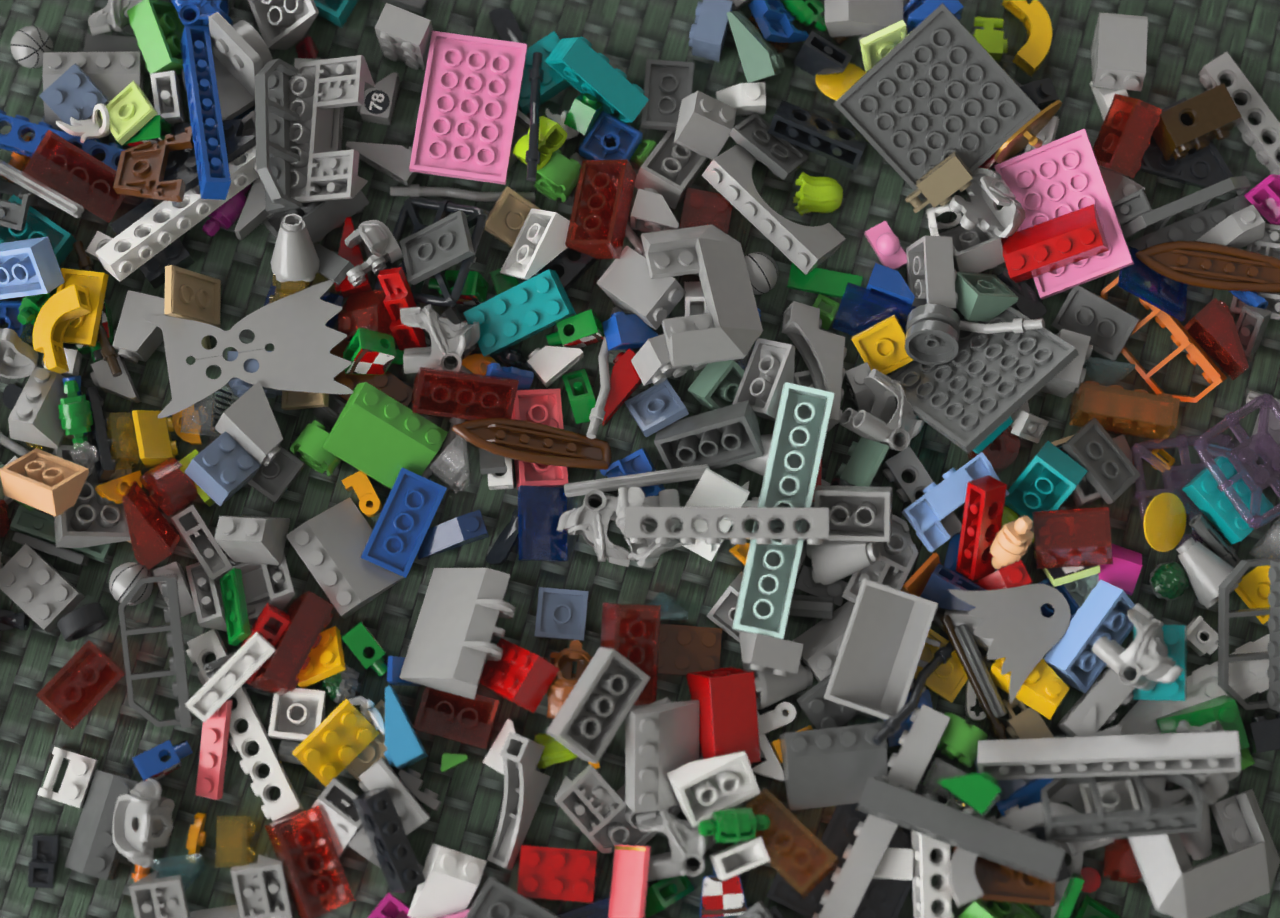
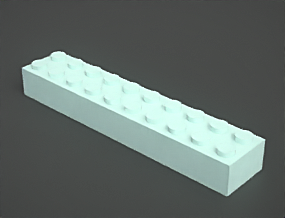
(787, 483)

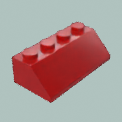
(1054, 244)

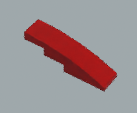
(400, 296)

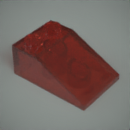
(1218, 336)
(149, 531)

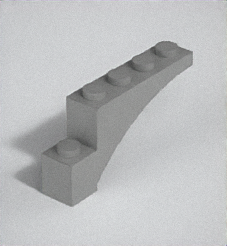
(820, 350)
(521, 797)

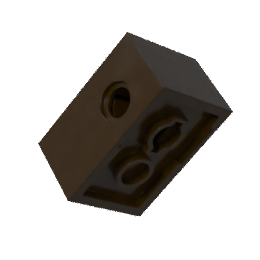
(1196, 123)

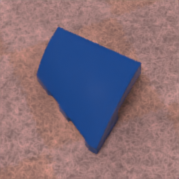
(776, 22)
(523, 376)
(634, 464)

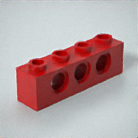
(979, 526)

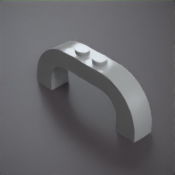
(962, 865)

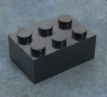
(173, 254)

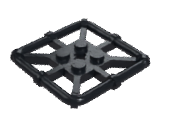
(445, 207)

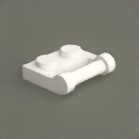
(76, 779)

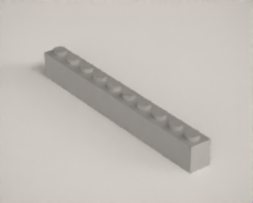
(1110, 755)
(877, 833)

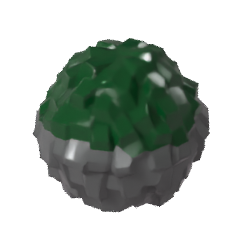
(1168, 581)
(341, 685)

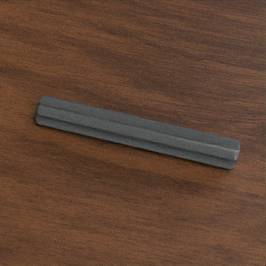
(980, 670)

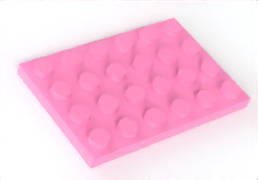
(468, 107)
(1055, 183)

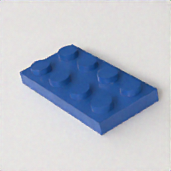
(403, 522)

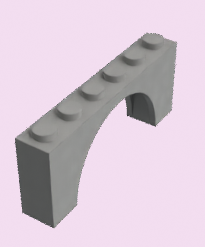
(801, 244)

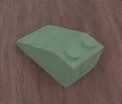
(756, 54)

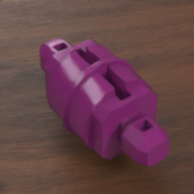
(226, 214)

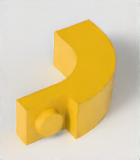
(1039, 33)
(53, 321)

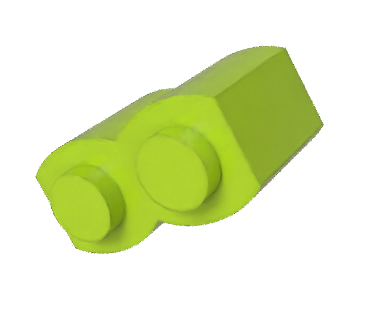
(550, 139)

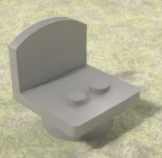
(237, 57)

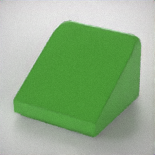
(828, 310)
(452, 760)

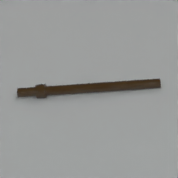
(996, 727)

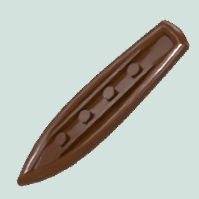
(1213, 266)
(536, 443)

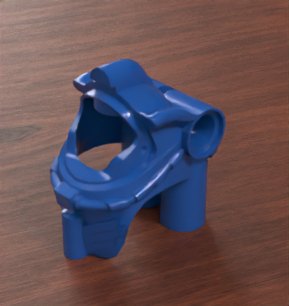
(198, 11)

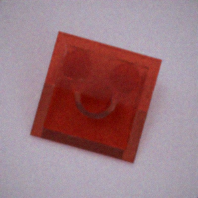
(364, 311)

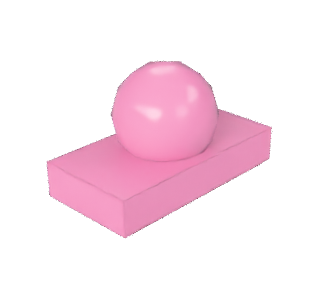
(886, 246)

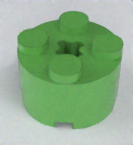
(558, 177)
(310, 445)
(960, 740)

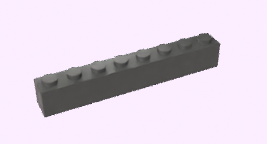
(961, 829)

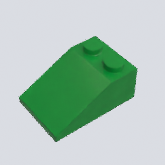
(1221, 709)

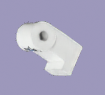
(782, 715)

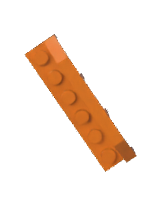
(1183, 340)

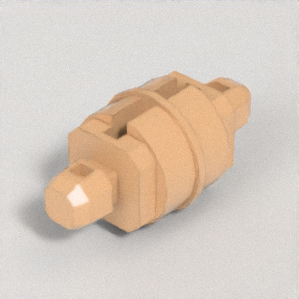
(1011, 542)

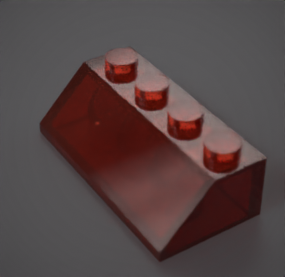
(75, 175)
(601, 208)
(462, 395)
(307, 617)
(635, 635)
(309, 862)

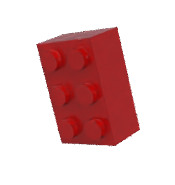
(519, 676)
(557, 873)

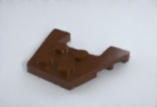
(144, 167)

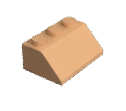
(43, 481)

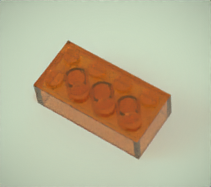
(1125, 410)
(791, 846)

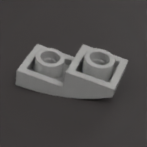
(414, 784)

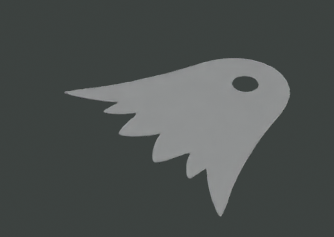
(1018, 626)

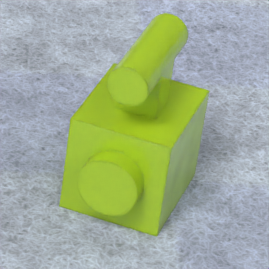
(989, 38)

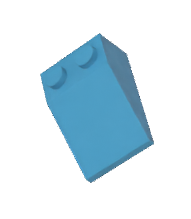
(400, 738)

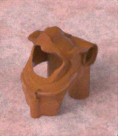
(565, 680)

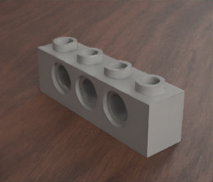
(908, 462)

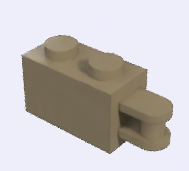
(941, 183)
(1026, 724)

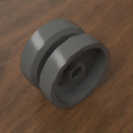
(932, 334)

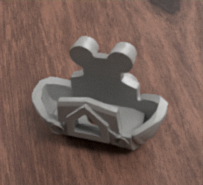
(981, 209)
(378, 246)
(138, 817)

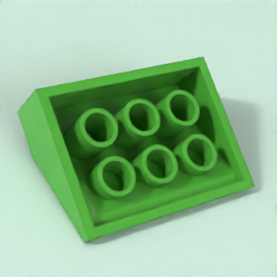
(383, 436)

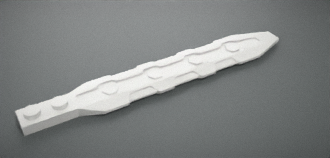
(1244, 678)

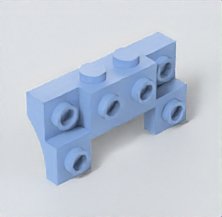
(943, 499)

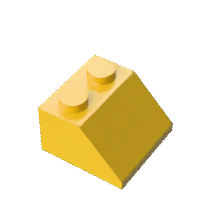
(154, 437)

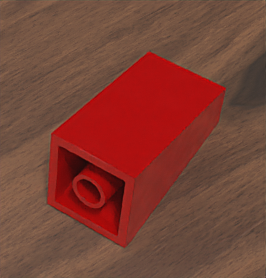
(726, 712)

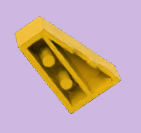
(1040, 691)

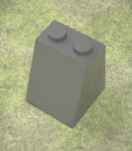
(1119, 51)
(634, 292)
(135, 336)
(253, 425)
(253, 538)

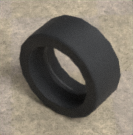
(82, 622)

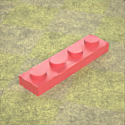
(214, 753)

